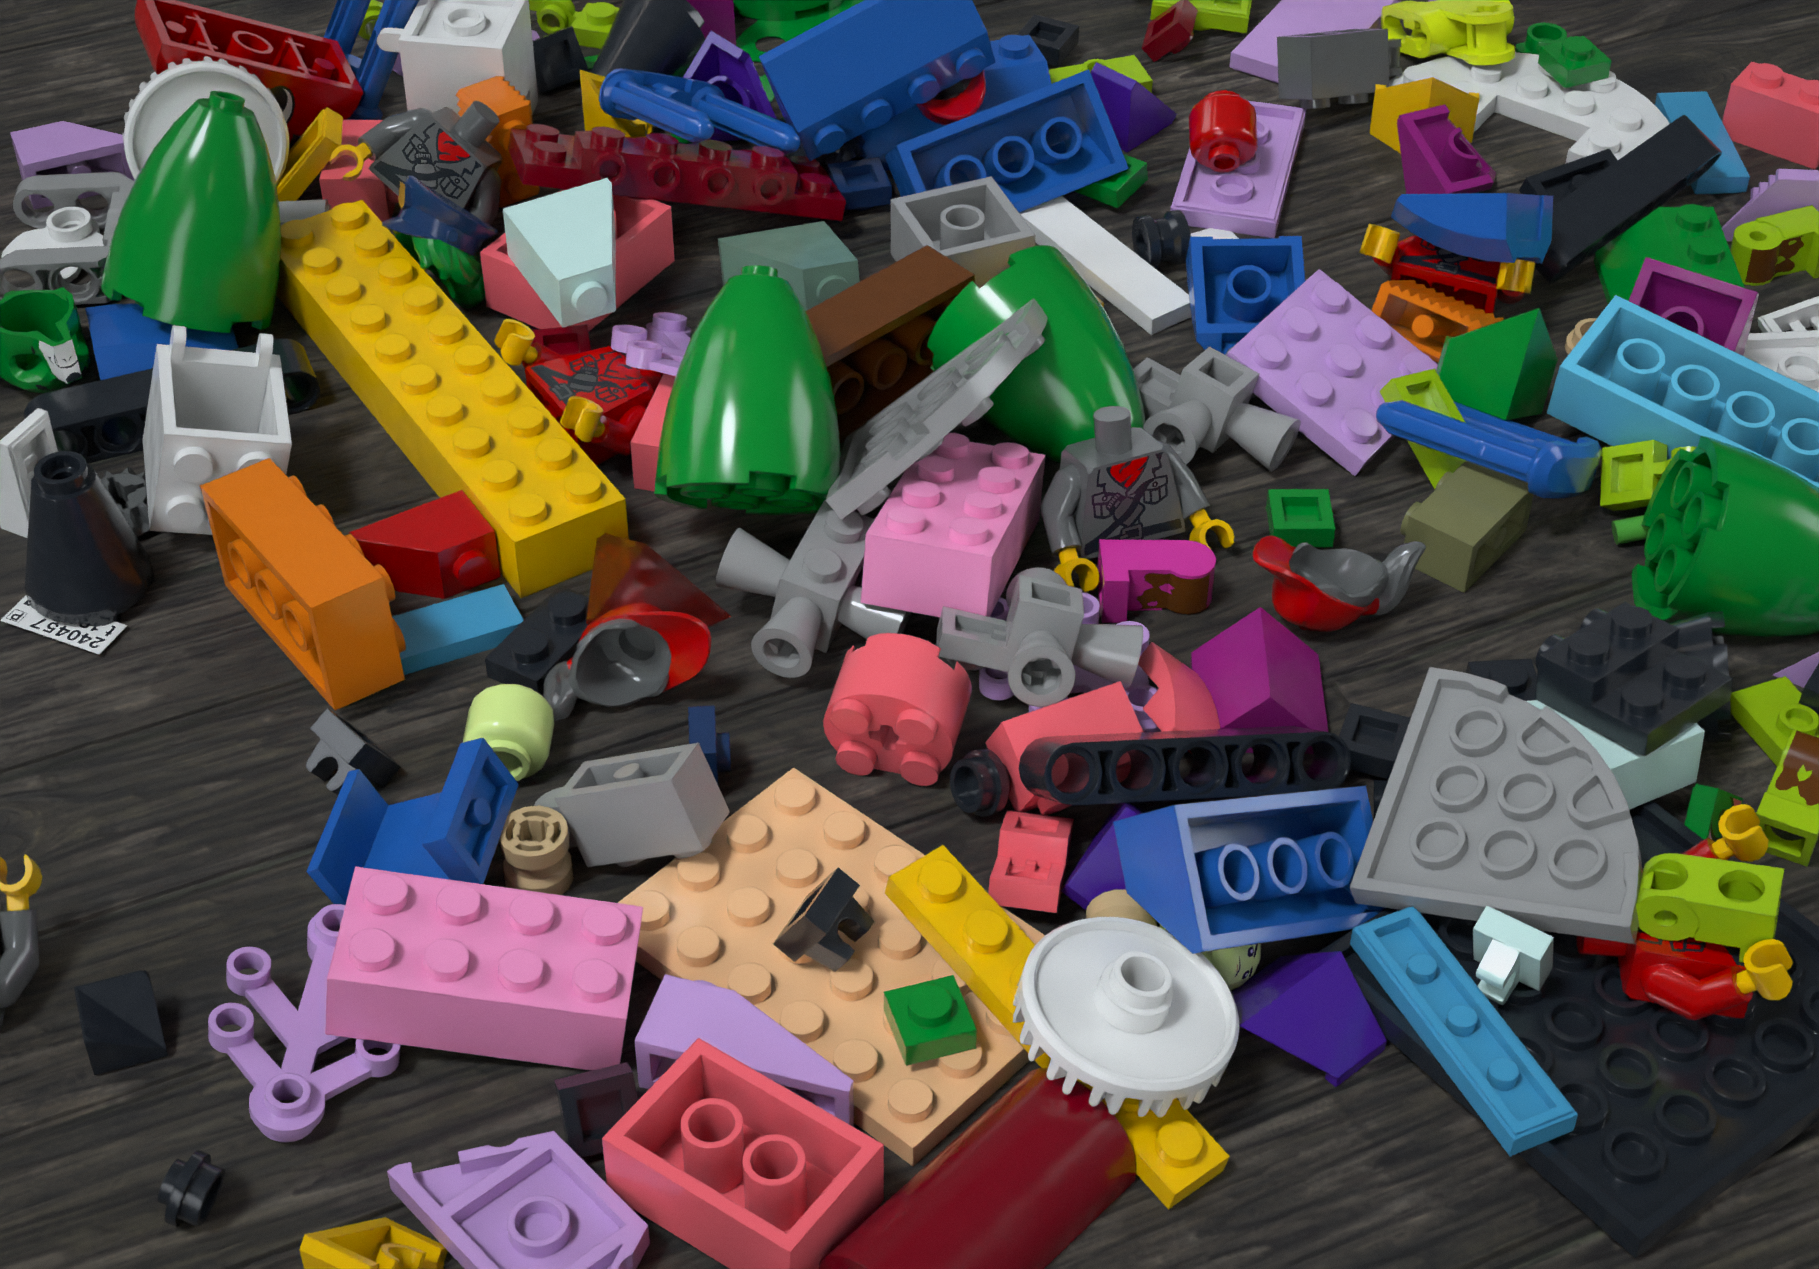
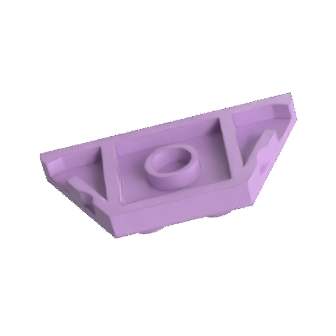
(524, 1209)

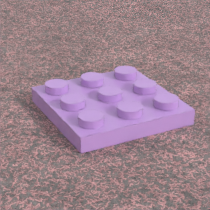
(1325, 363)

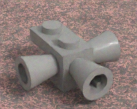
(1211, 406)
(810, 591)
(1040, 640)

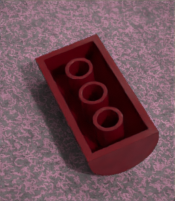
(1003, 1189)

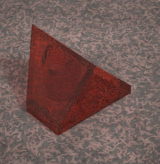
(635, 573)

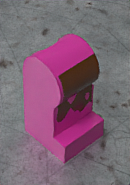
(1153, 577)

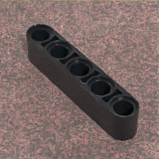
(1626, 194)
(110, 414)
(1157, 759)

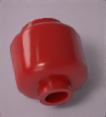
(1223, 129)

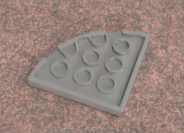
(930, 410)
(1501, 815)

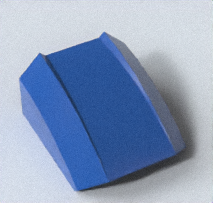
(1481, 224)
(1239, 284)
(128, 341)

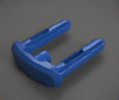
(376, 64)
(690, 109)
(1544, 461)

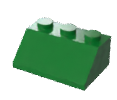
(1674, 235)

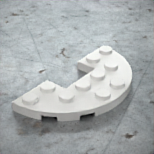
(1593, 114)

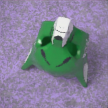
(41, 340)

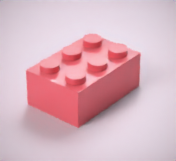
(642, 252)
(742, 1165)

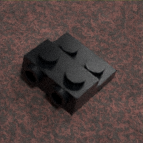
(1628, 678)

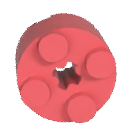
(897, 708)

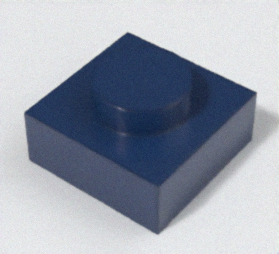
(861, 183)
(714, 745)

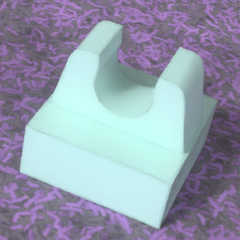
(1509, 954)

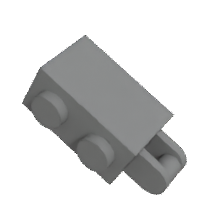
(640, 806)

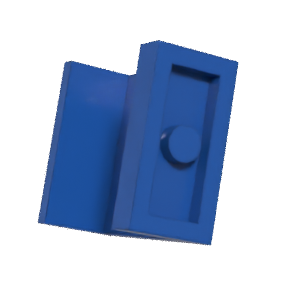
(429, 836)

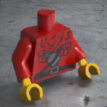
(1460, 276)
(587, 392)
(1697, 975)

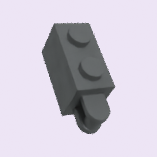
(1336, 65)

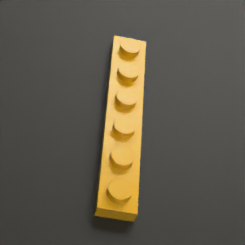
(989, 956)

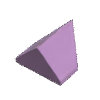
(1782, 192)

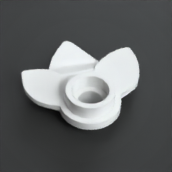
(64, 229)

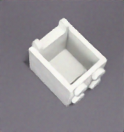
(460, 45)
(206, 420)

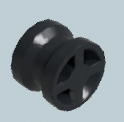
(1161, 238)

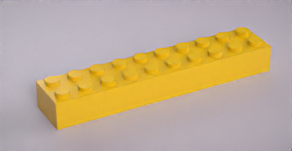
(446, 395)

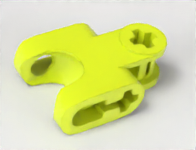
(1453, 27)

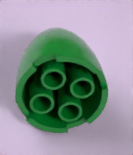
(201, 224)
(1069, 377)
(751, 406)
(1732, 540)

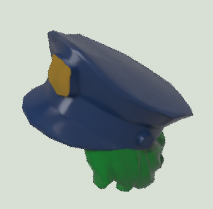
(442, 239)

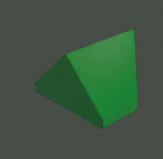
(1501, 367)

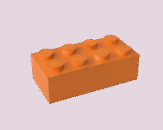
(305, 582)

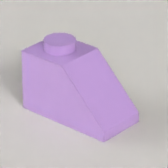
(67, 150)

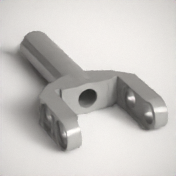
(63, 192)

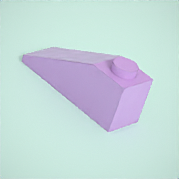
(732, 1024)

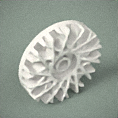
(178, 87)
(1126, 1013)

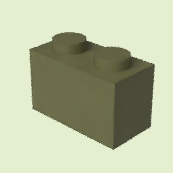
(1467, 523)

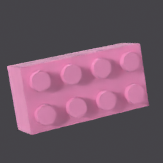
(953, 528)
(483, 970)

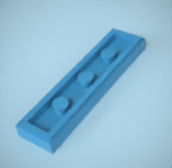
(1463, 1031)

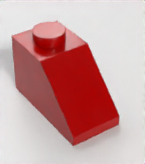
(433, 547)

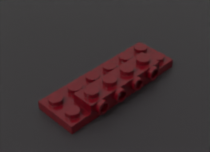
(676, 172)

